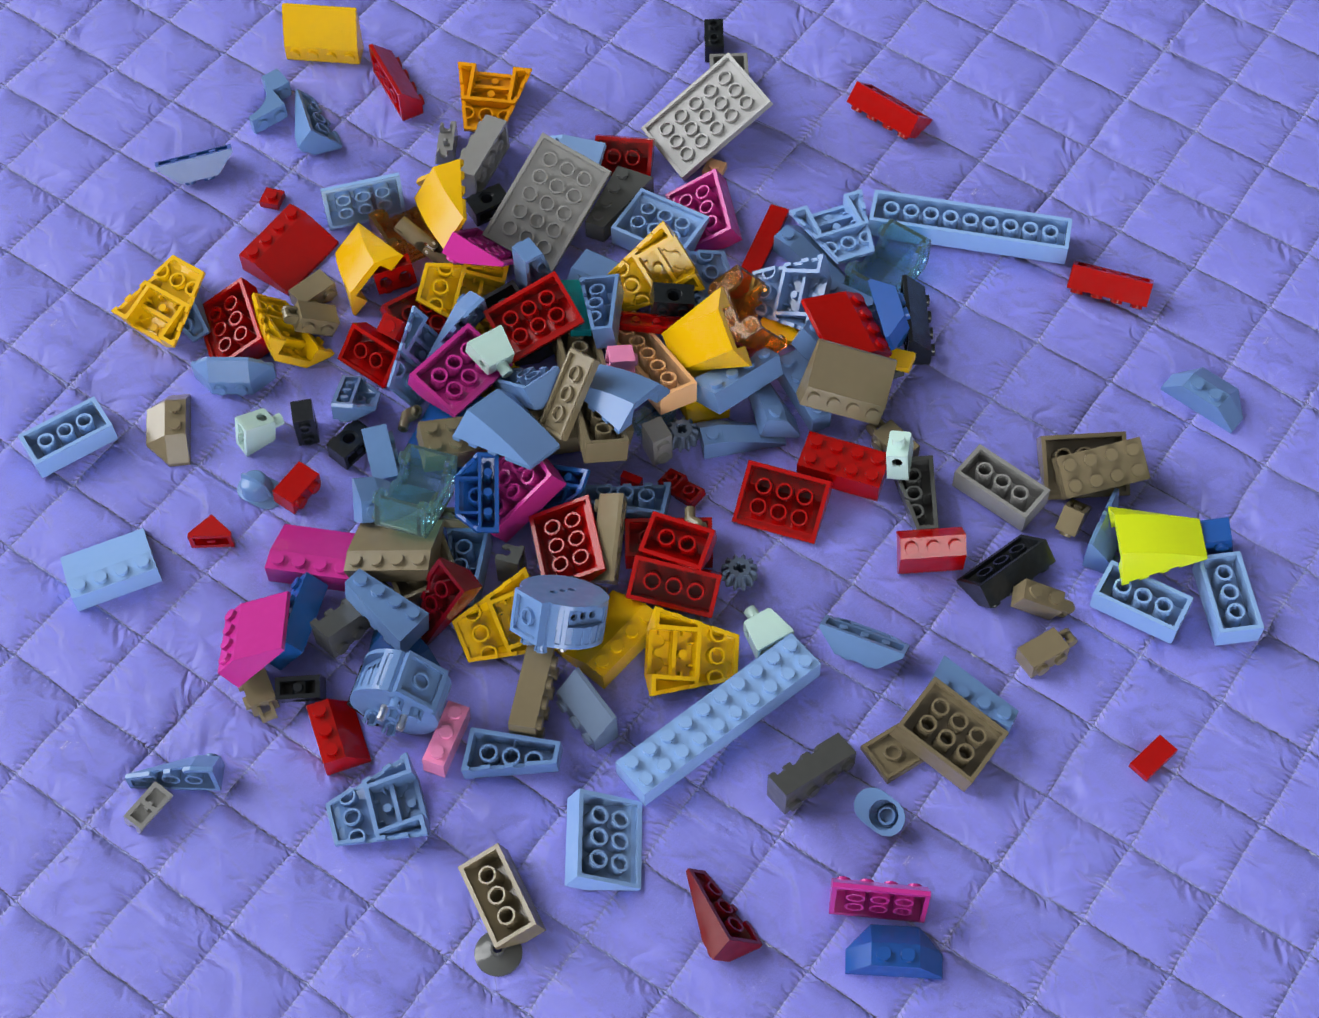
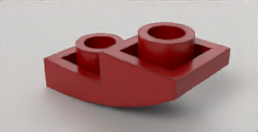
(681, 488)

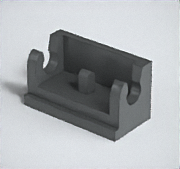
(510, 564)

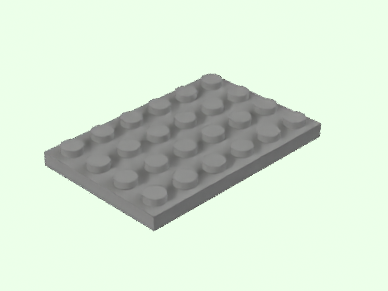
(706, 116)
(548, 199)

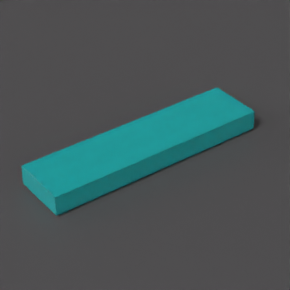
(574, 290)

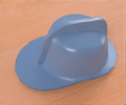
(257, 489)
(879, 811)

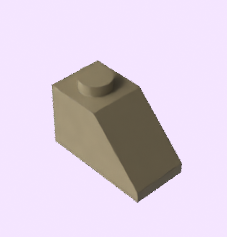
(1072, 518)

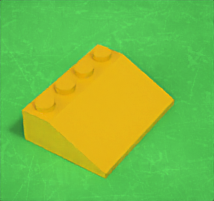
(322, 33)
(621, 643)

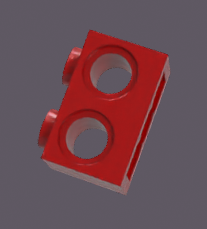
(395, 278)

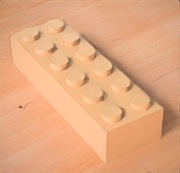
(661, 366)

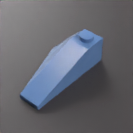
(772, 414)

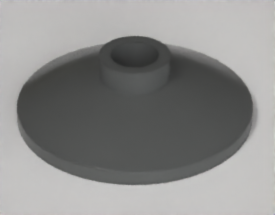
(496, 963)

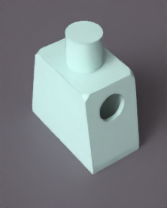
(492, 352)
(256, 430)
(899, 447)
(764, 629)

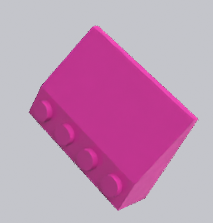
(711, 197)
(472, 247)
(450, 376)
(524, 494)
(311, 551)
(253, 637)
(879, 899)

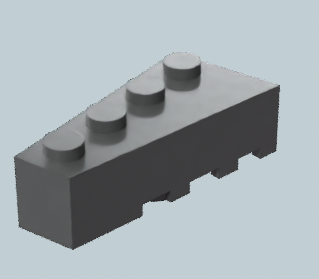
(613, 200)
(919, 493)
(340, 628)
(810, 773)

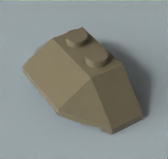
(170, 429)

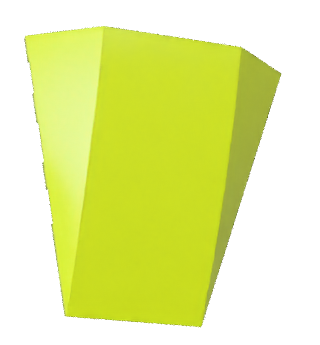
(1155, 542)

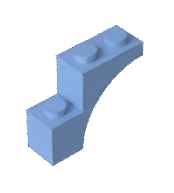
(273, 108)

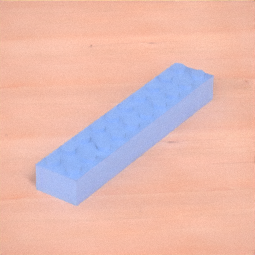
(975, 226)
(717, 719)

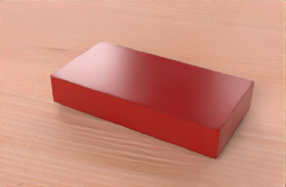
(1153, 758)

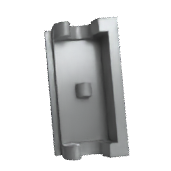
(446, 143)
(147, 807)

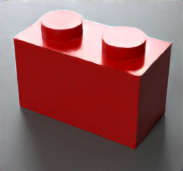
(297, 487)

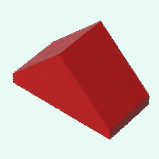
(210, 534)

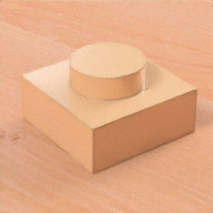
(714, 163)

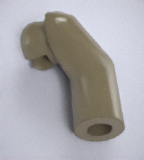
(409, 415)
(690, 516)

